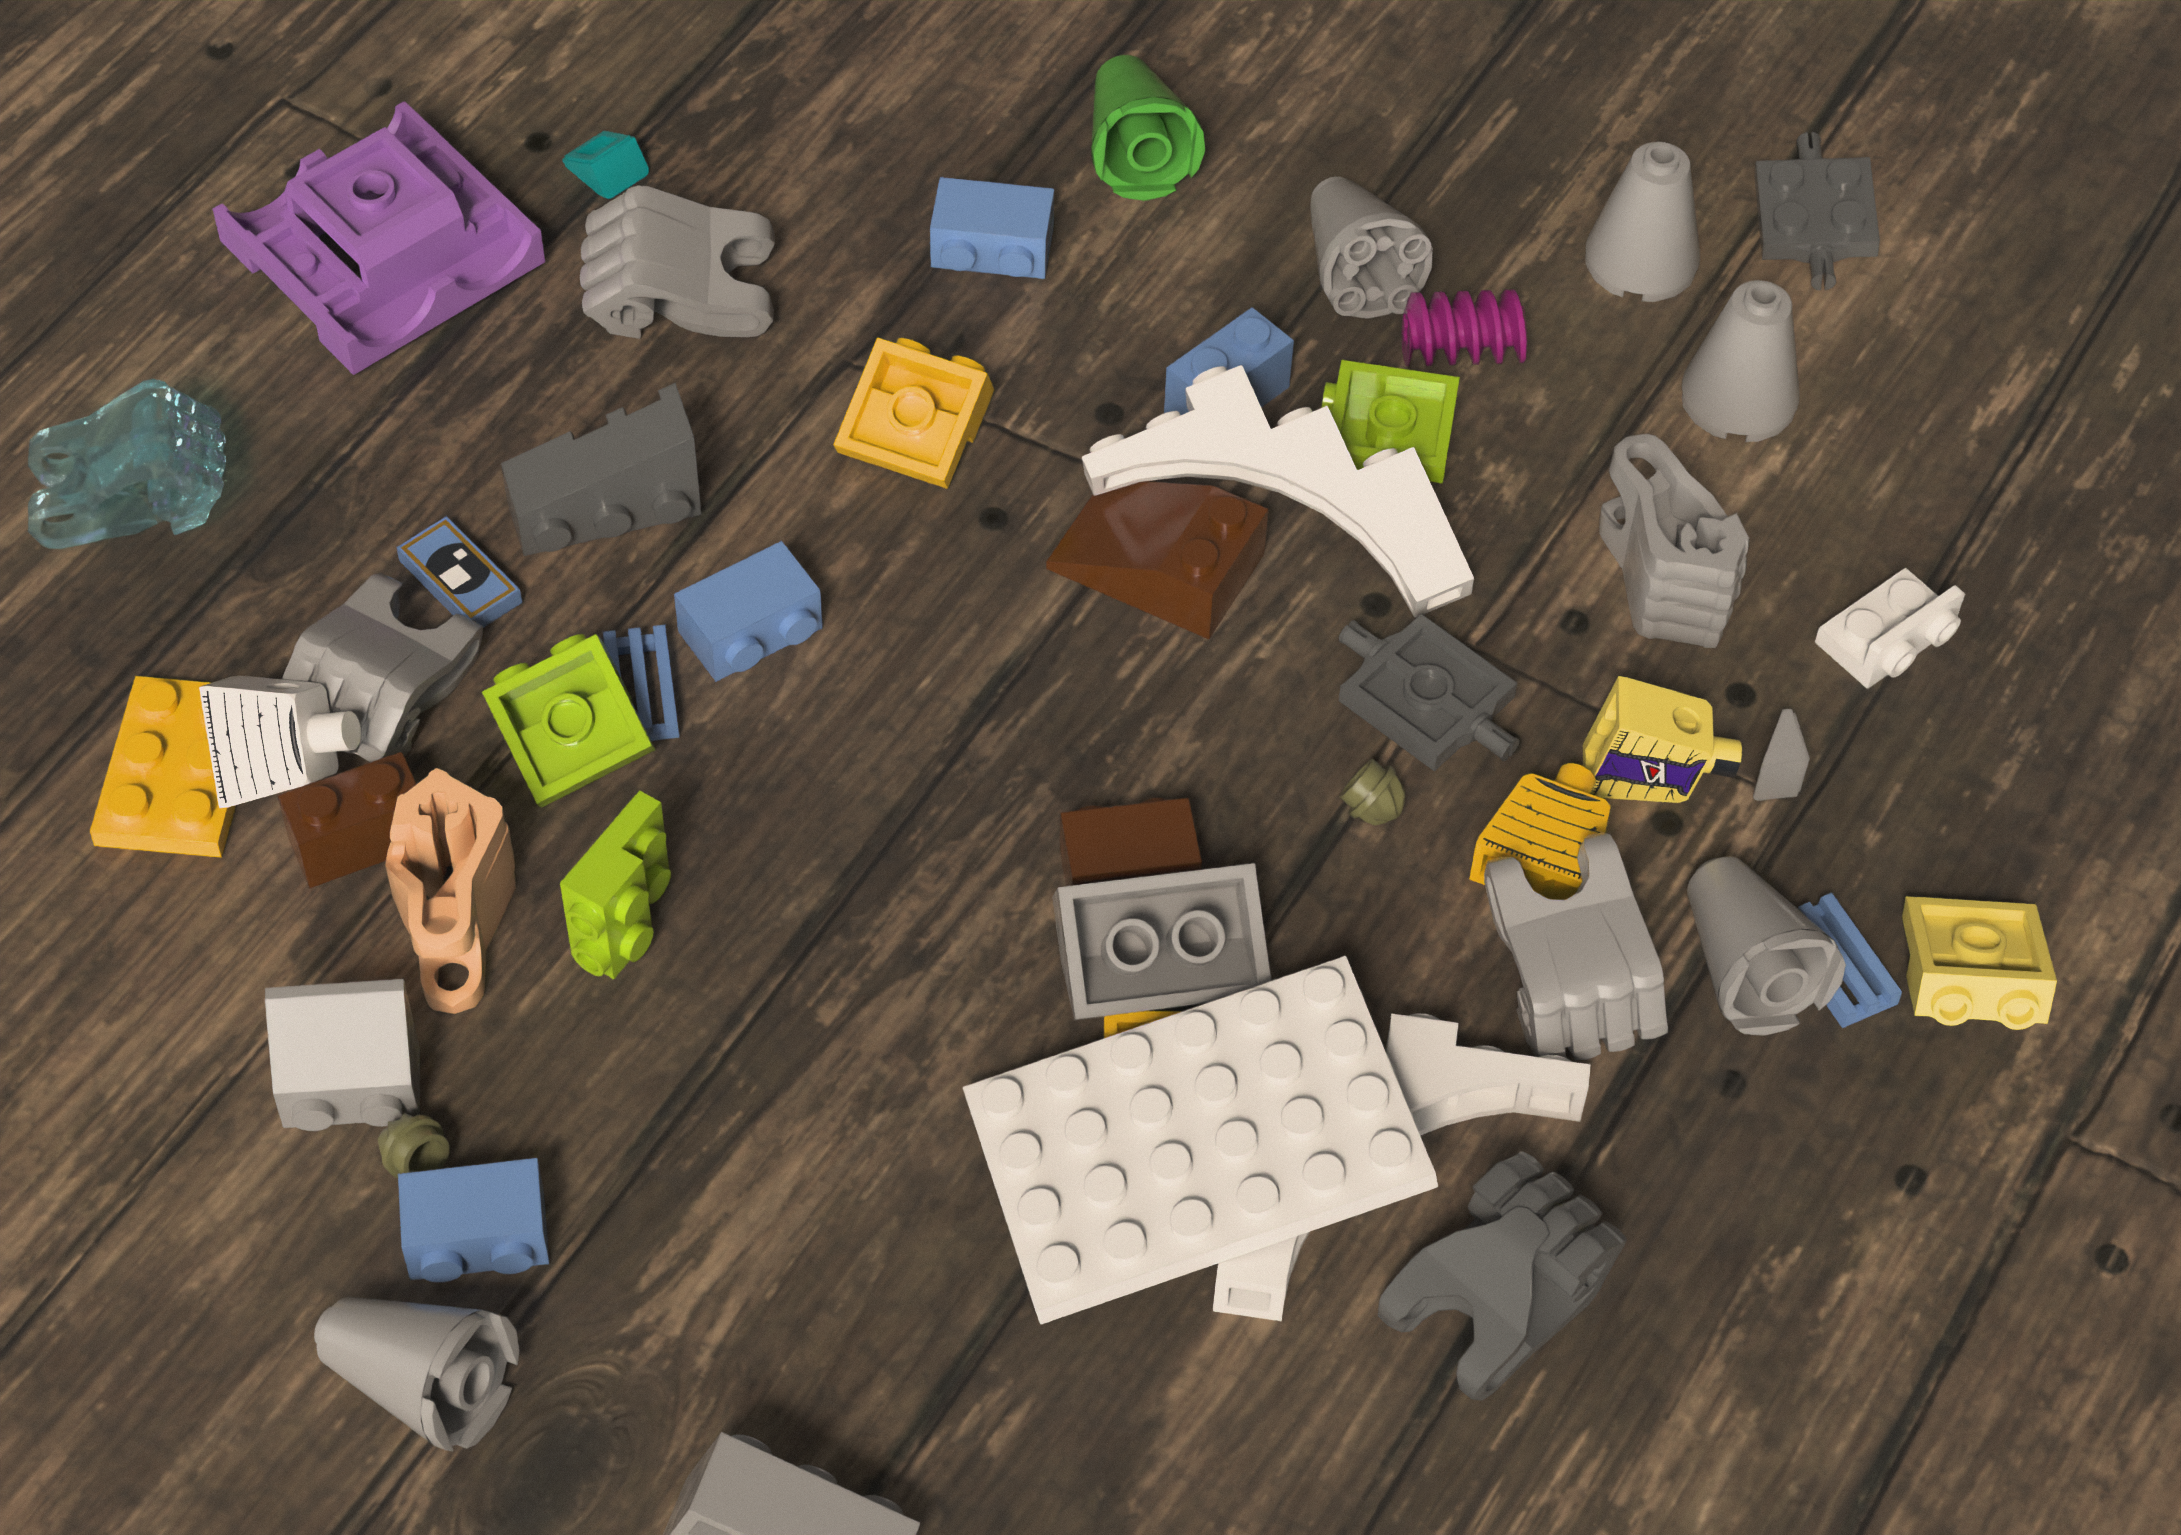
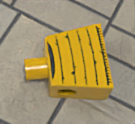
(1543, 830)

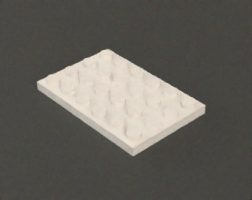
(1197, 1139)

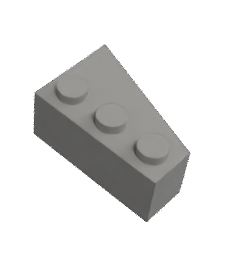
(751, 1492)

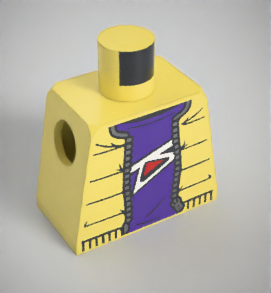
(1655, 744)

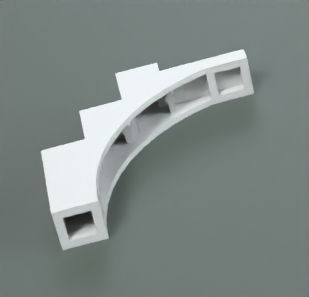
(1441, 1089)

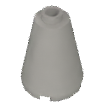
(1647, 227)
(1746, 367)
(1760, 949)
(423, 1363)

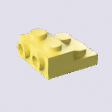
(1978, 961)

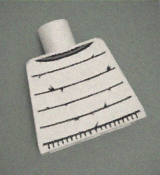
(272, 736)

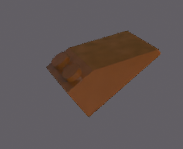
(1166, 550)

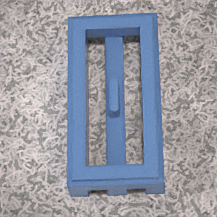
(635, 645)
(1863, 970)

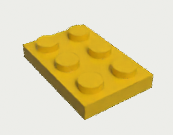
(162, 776)

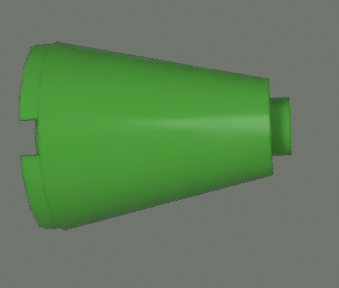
(1142, 131)

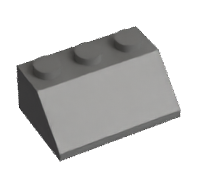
(1161, 940)

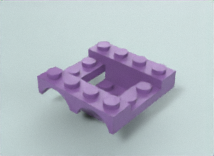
(411, 217)

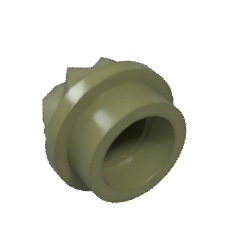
(1374, 794)
(413, 1145)

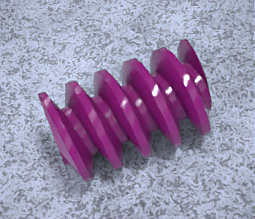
(1464, 326)

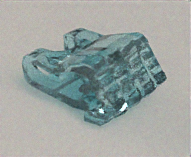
(128, 468)

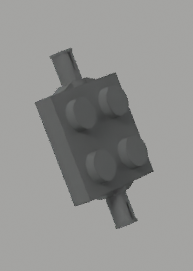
(1816, 209)
(1427, 691)

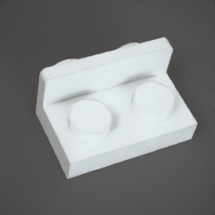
(1890, 627)

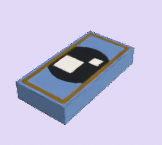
(459, 573)

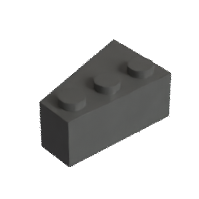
(607, 481)

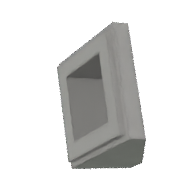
(1784, 761)

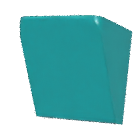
(608, 163)

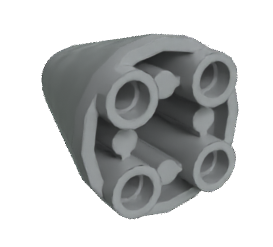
(1366, 250)

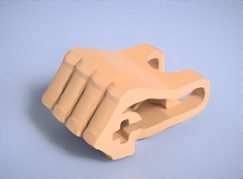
(437, 828)

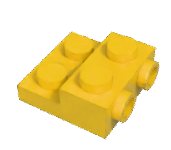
(914, 411)

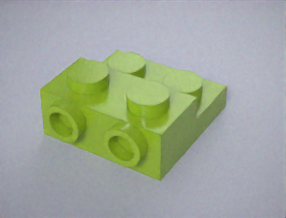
(1393, 409)
(567, 718)
(612, 888)

